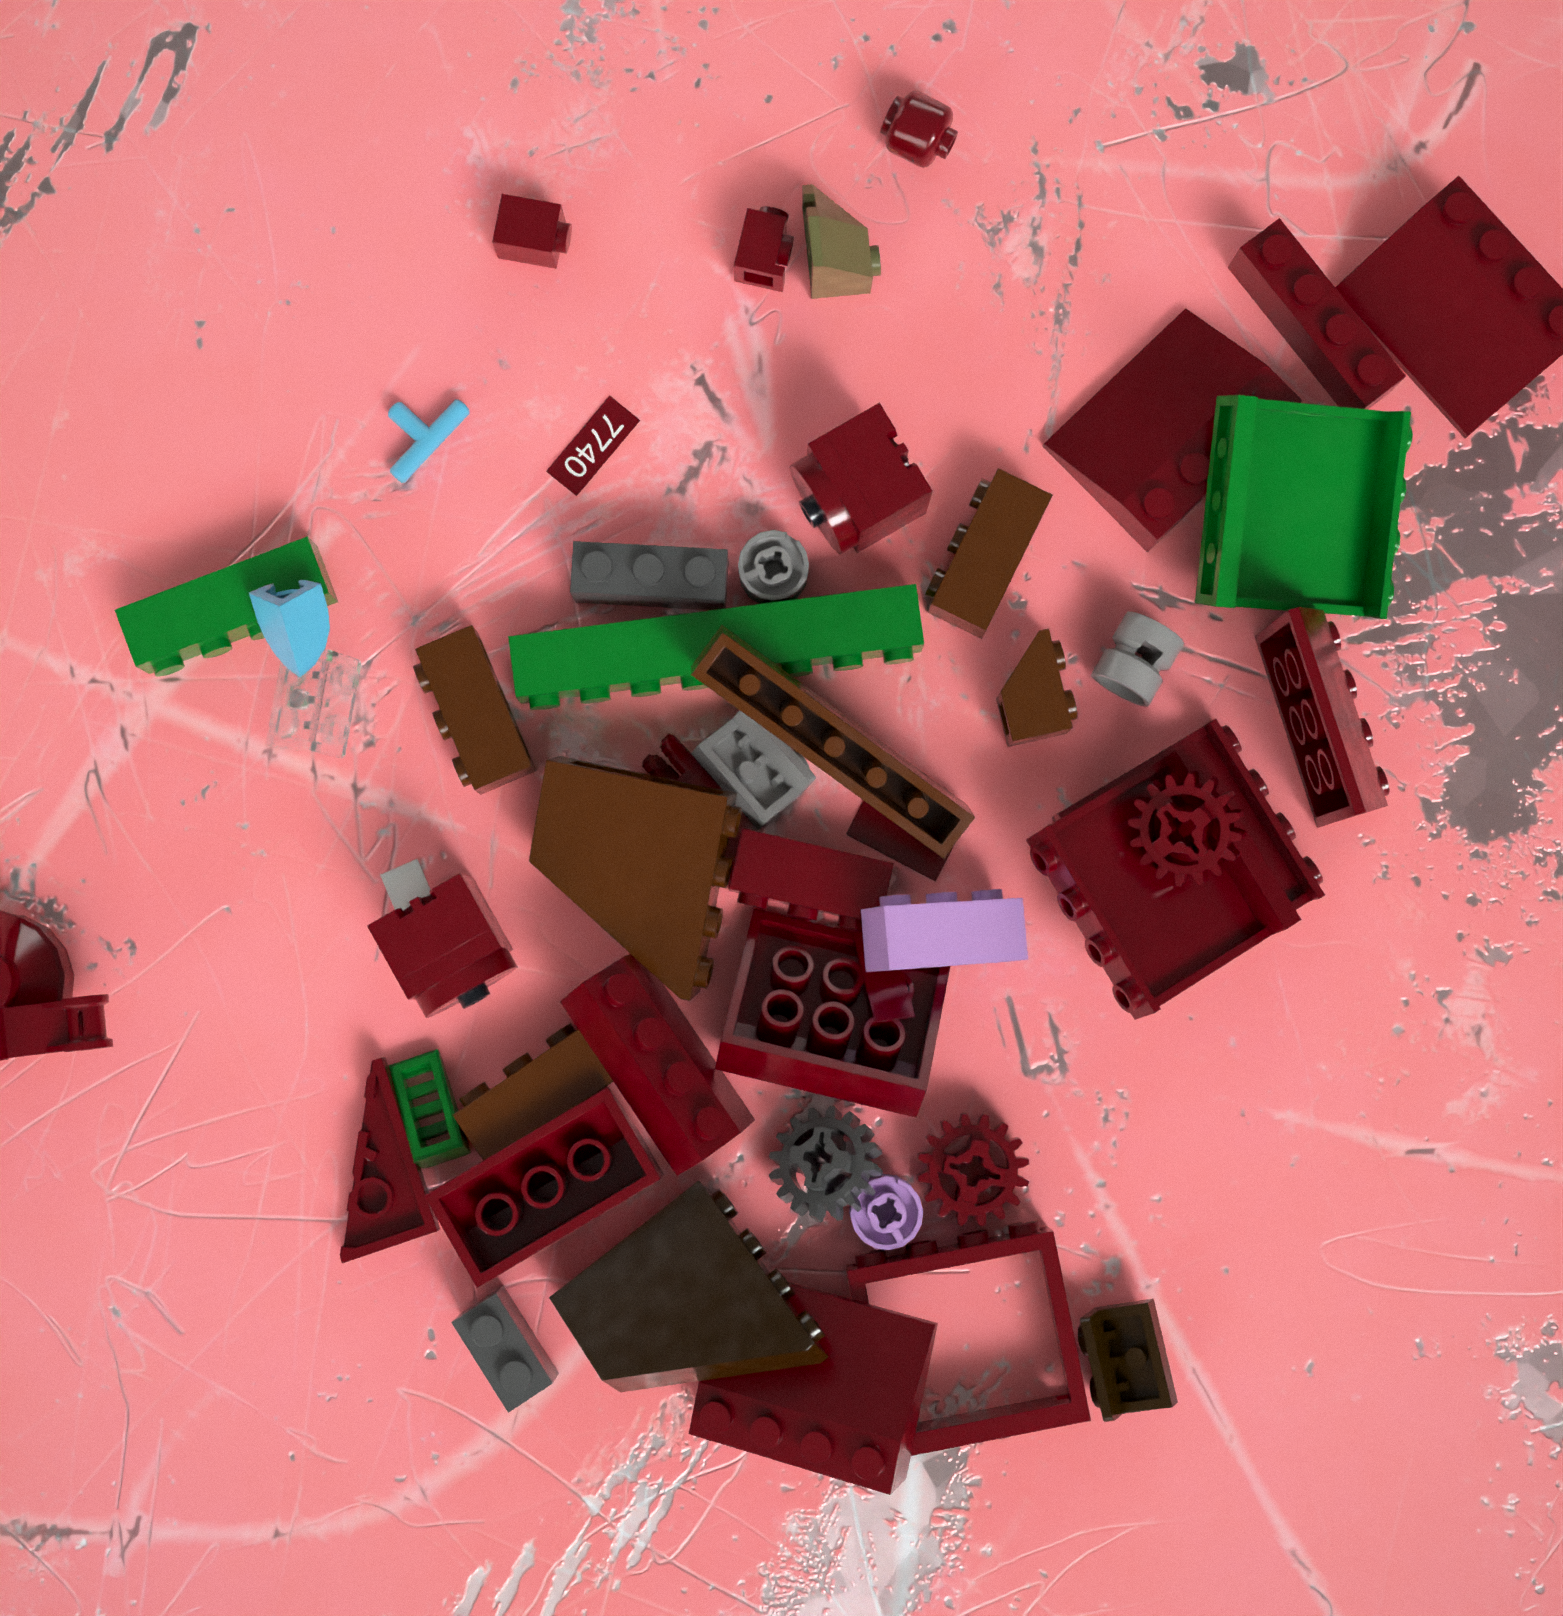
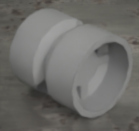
(1132, 676)

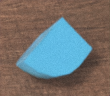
(293, 623)

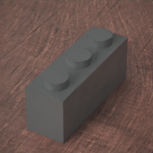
(649, 575)

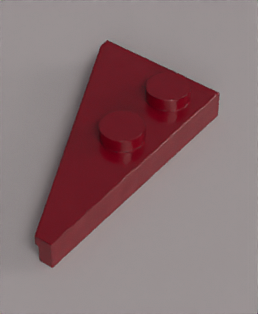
(388, 1187)

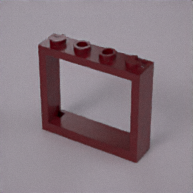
(973, 1248)

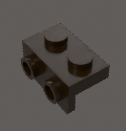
(1126, 1359)

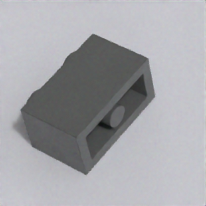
(505, 1349)

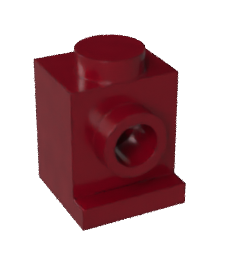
(763, 248)

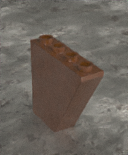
(640, 861)

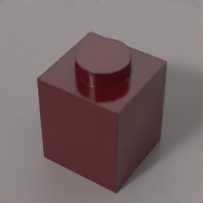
(531, 231)

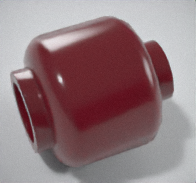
(919, 129)

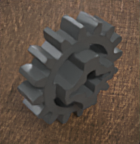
(835, 1183)

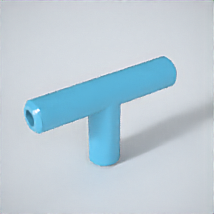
(426, 437)

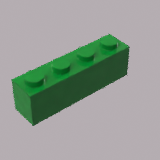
(214, 608)

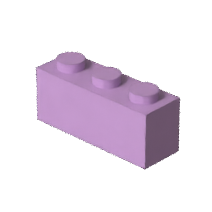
(943, 931)

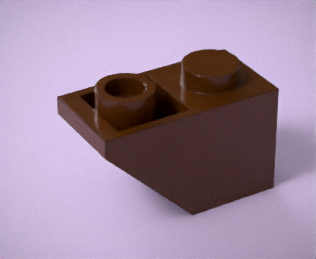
(1033, 697)

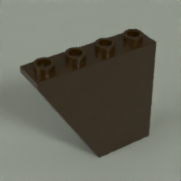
(686, 1302)

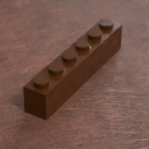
(832, 741)

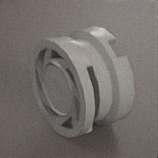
(773, 567)

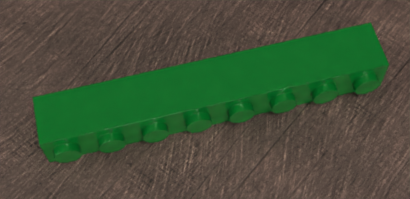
(661, 650)

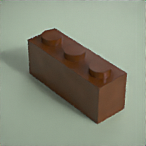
(987, 552)
(473, 711)
(532, 1092)

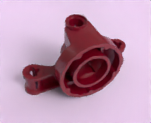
(37, 995)

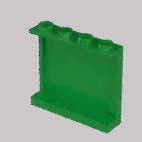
(1302, 507)

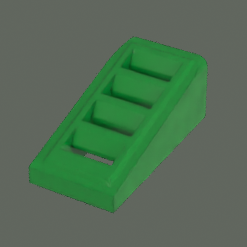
(441, 1152)

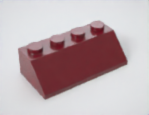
(657, 1062)
(544, 1186)

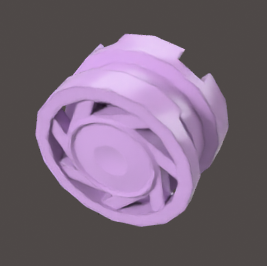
(890, 1216)

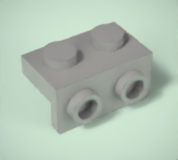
(755, 766)

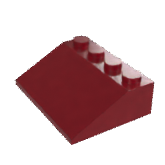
(1460, 306)
(1150, 429)
(1321, 716)
(809, 1023)
(836, 1417)

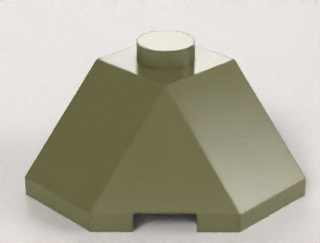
(836, 248)

